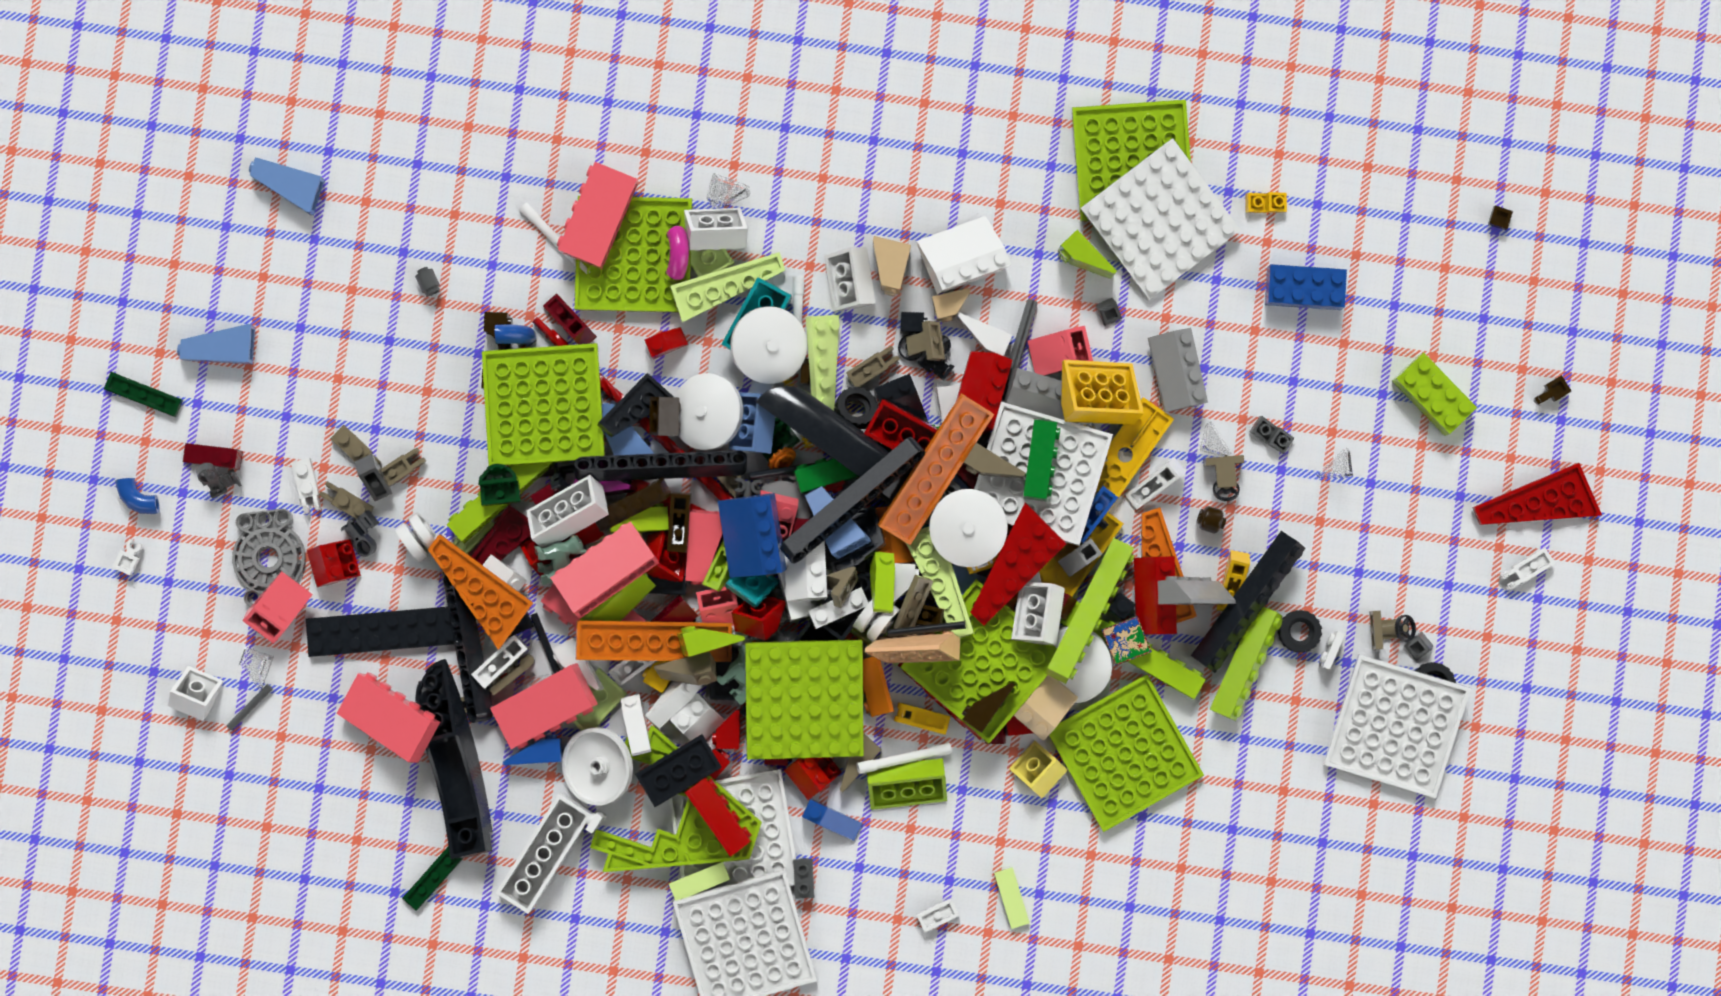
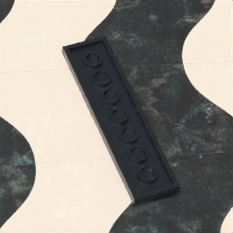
(379, 631)

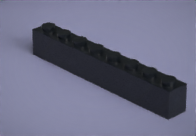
(1250, 600)

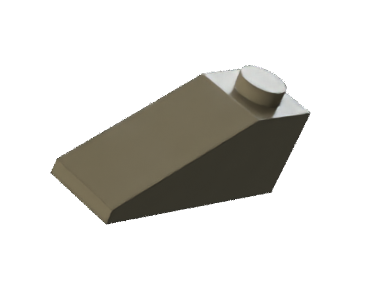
(989, 464)
(691, 670)
(871, 749)

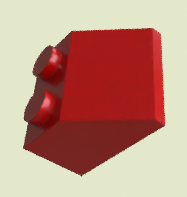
(671, 564)
(760, 621)

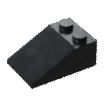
(902, 394)

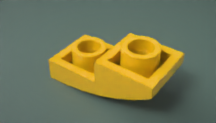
(1266, 202)

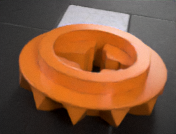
(782, 458)

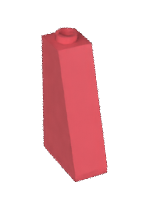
(703, 543)

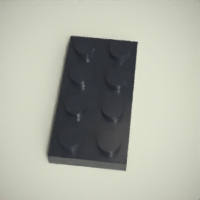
(678, 770)

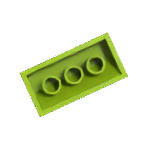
(622, 602)
(907, 784)

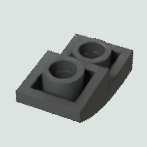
(1271, 434)

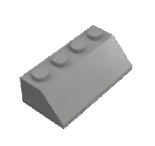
(1177, 370)
(1192, 591)

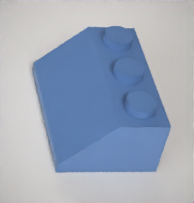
(756, 427)

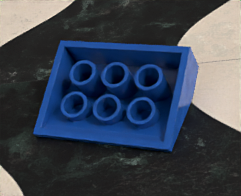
(752, 535)

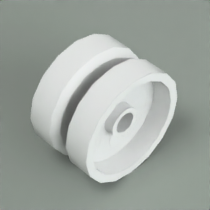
(418, 537)
(879, 621)

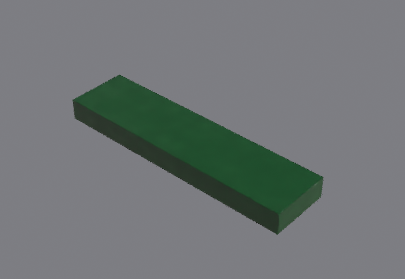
(143, 394)
(431, 880)

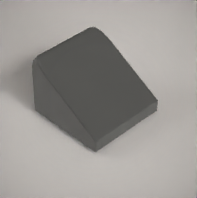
(1108, 311)
(1419, 646)

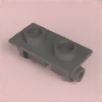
(803, 878)

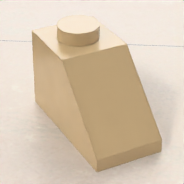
(948, 304)

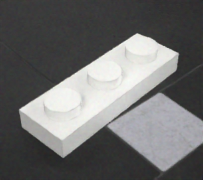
(828, 612)

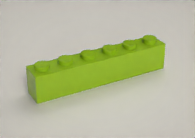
(1245, 664)

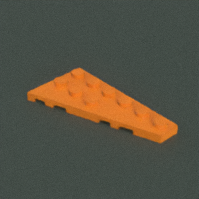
(1157, 543)
(488, 597)

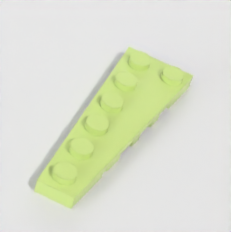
(710, 290)
(822, 353)
(945, 584)

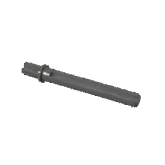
(1021, 337)

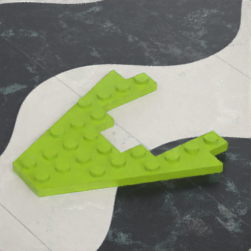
(694, 839)

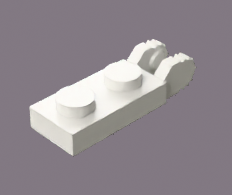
(306, 483)
(1529, 567)

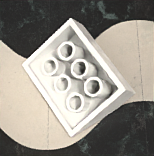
(963, 254)

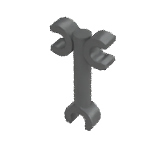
(747, 487)

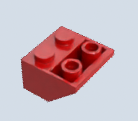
(333, 562)
(812, 774)

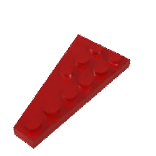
(1548, 498)
(1023, 555)

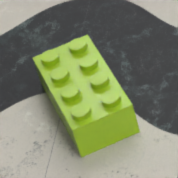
(1434, 394)

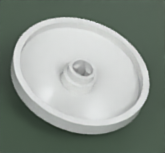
(768, 345)
(709, 411)
(968, 527)
(1092, 672)
(597, 766)

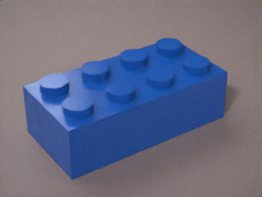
(1305, 287)

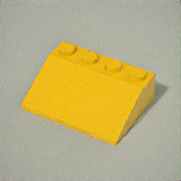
(1100, 392)

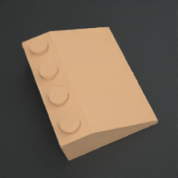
(916, 648)

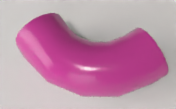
(678, 253)

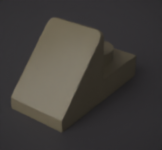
(842, 584)

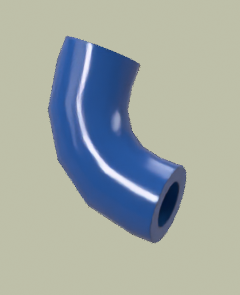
(514, 334)
(134, 499)

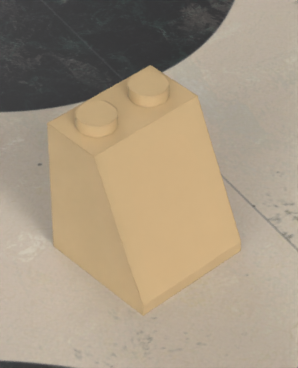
(891, 263)
(1046, 707)

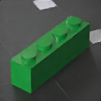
(1040, 460)

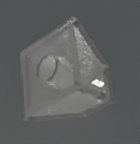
(726, 191)

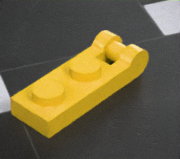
(923, 718)

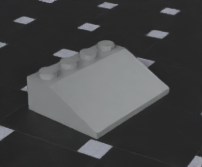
(1035, 393)

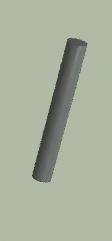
(249, 707)

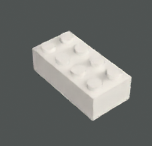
(567, 512)

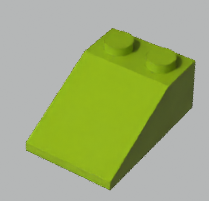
(1082, 254)
(698, 640)

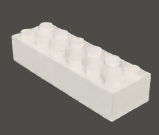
(544, 853)

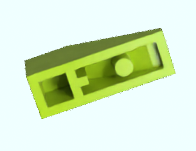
(650, 520)
(718, 572)
(882, 581)

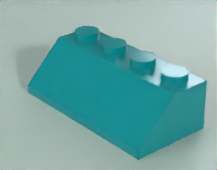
(761, 295)

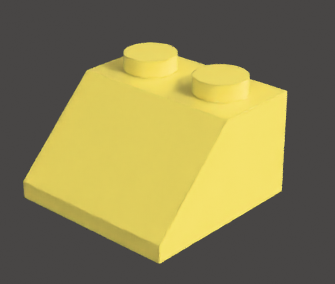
(1038, 769)

